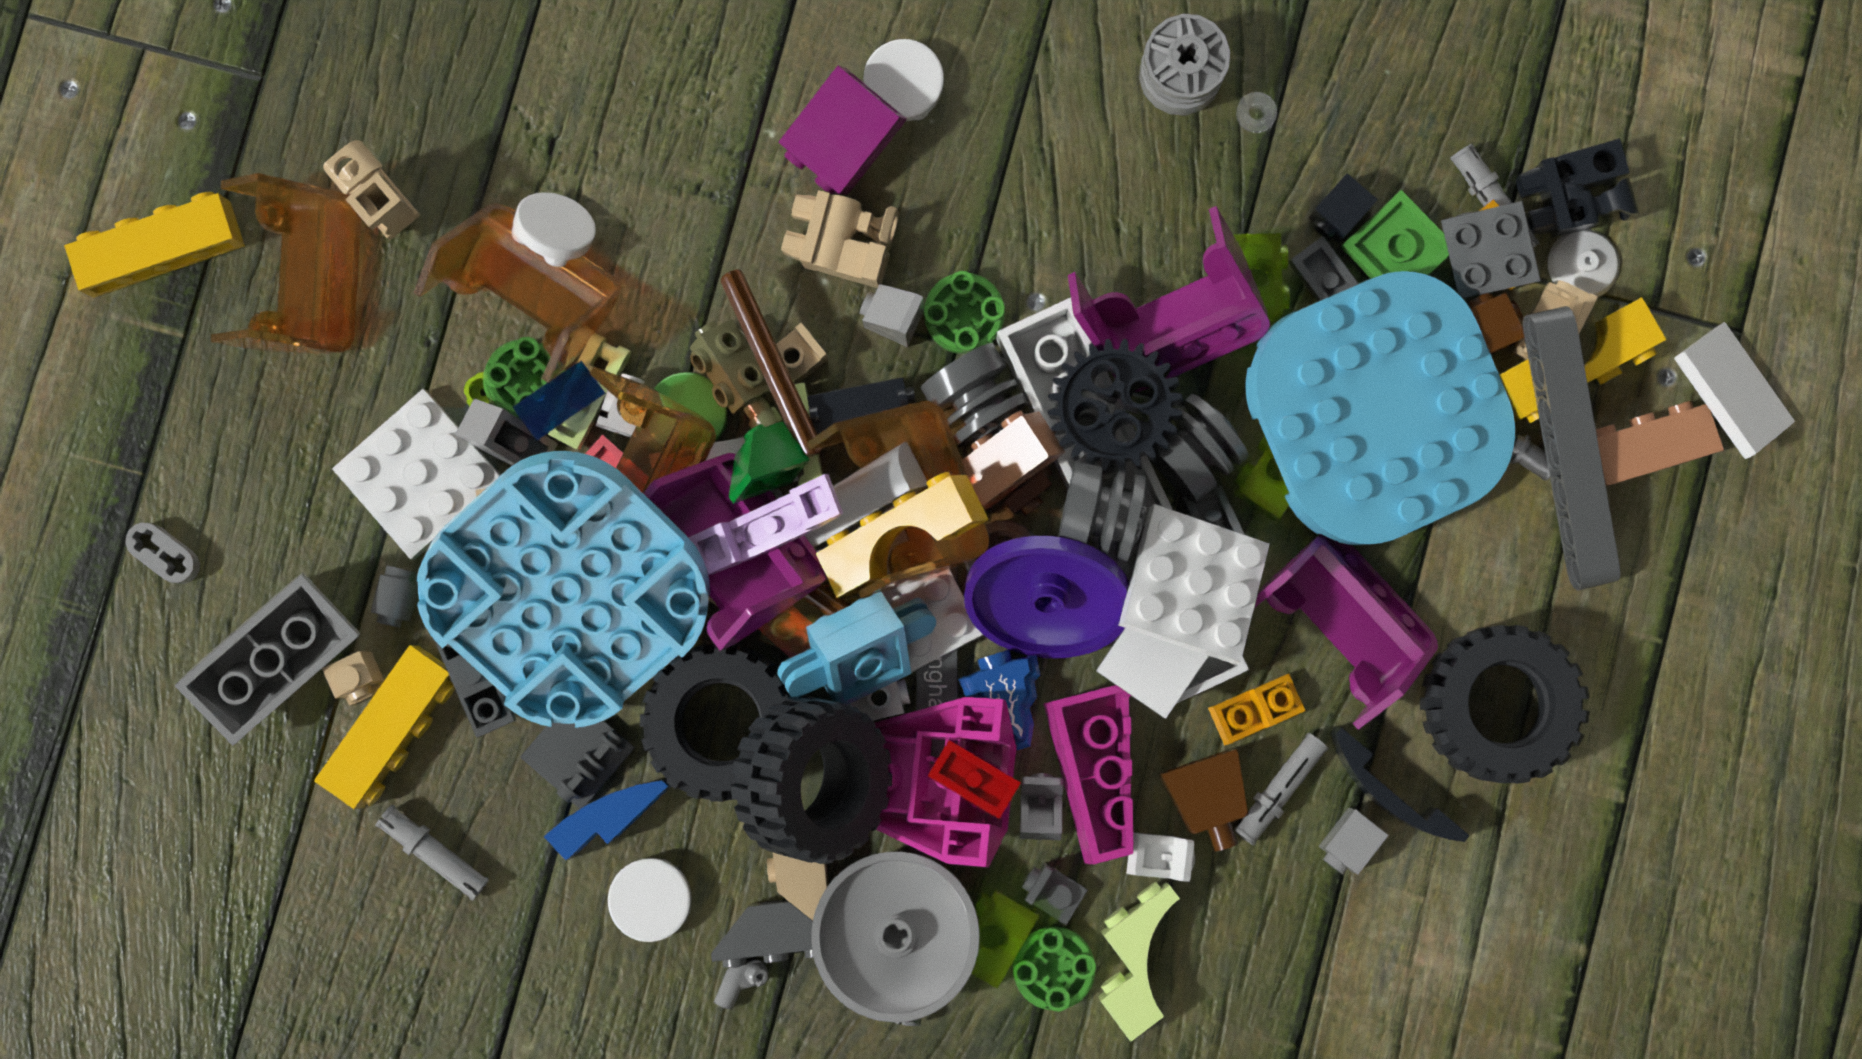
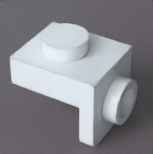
(1161, 857)

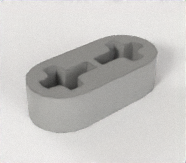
(157, 560)

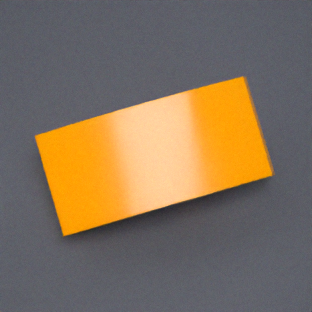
(1256, 709)

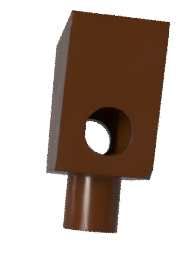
(1209, 796)

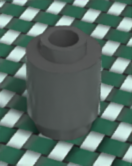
(395, 596)

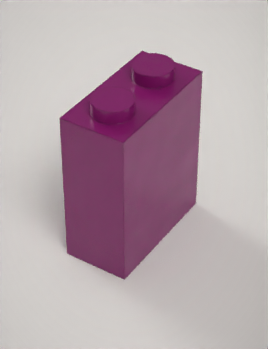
(841, 132)

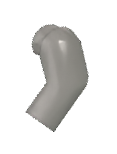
(740, 978)

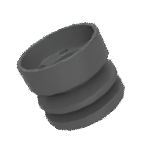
(973, 393)
(1202, 442)
(1103, 510)

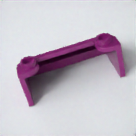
(751, 590)

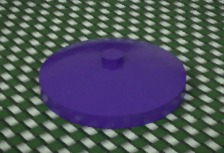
(1046, 596)

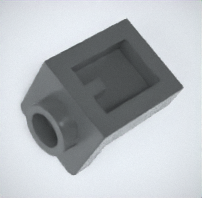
(1053, 892)

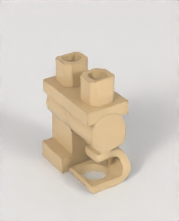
(371, 190)
(829, 235)

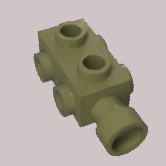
(734, 371)

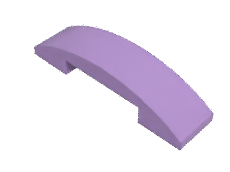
(769, 526)

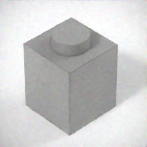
(1352, 842)

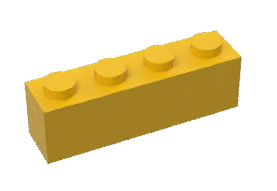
(154, 244)
(386, 728)

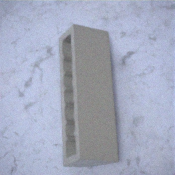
(871, 491)

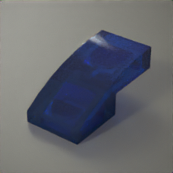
(559, 400)

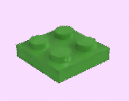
(1397, 240)

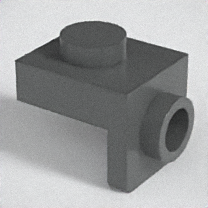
(1041, 807)

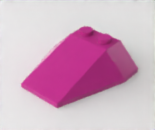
(927, 812)

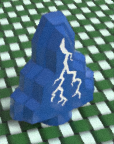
(1011, 681)

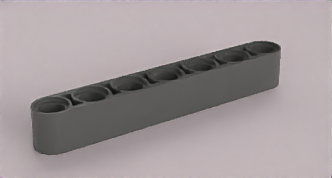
(1571, 447)

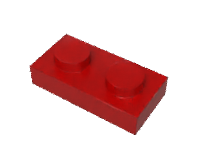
(974, 779)

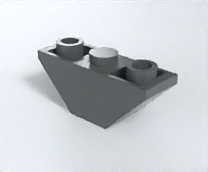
(478, 696)
(768, 931)

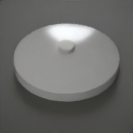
(895, 936)

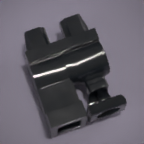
(1565, 191)

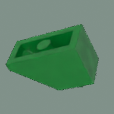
(765, 462)

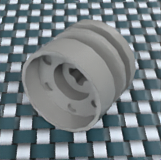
(1186, 87)

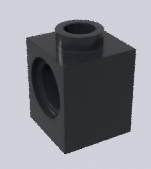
(1342, 209)

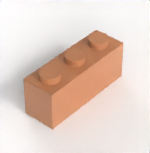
(1657, 443)
(1010, 457)

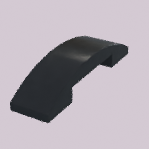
(1355, 756)

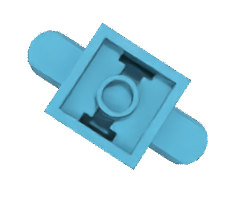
(858, 649)

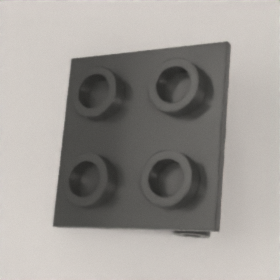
(1491, 249)
(577, 758)

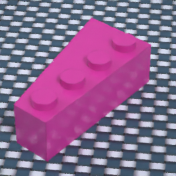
(1096, 769)

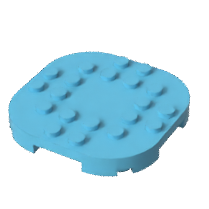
(1381, 408)
(564, 588)

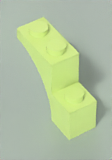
(1129, 934)

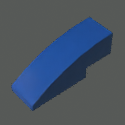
(605, 817)

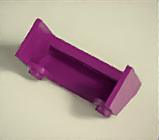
(1189, 323)
(1358, 616)

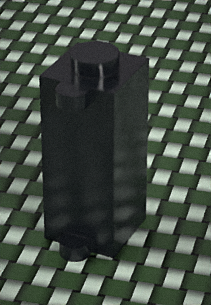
(857, 401)

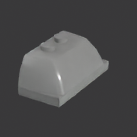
(267, 658)

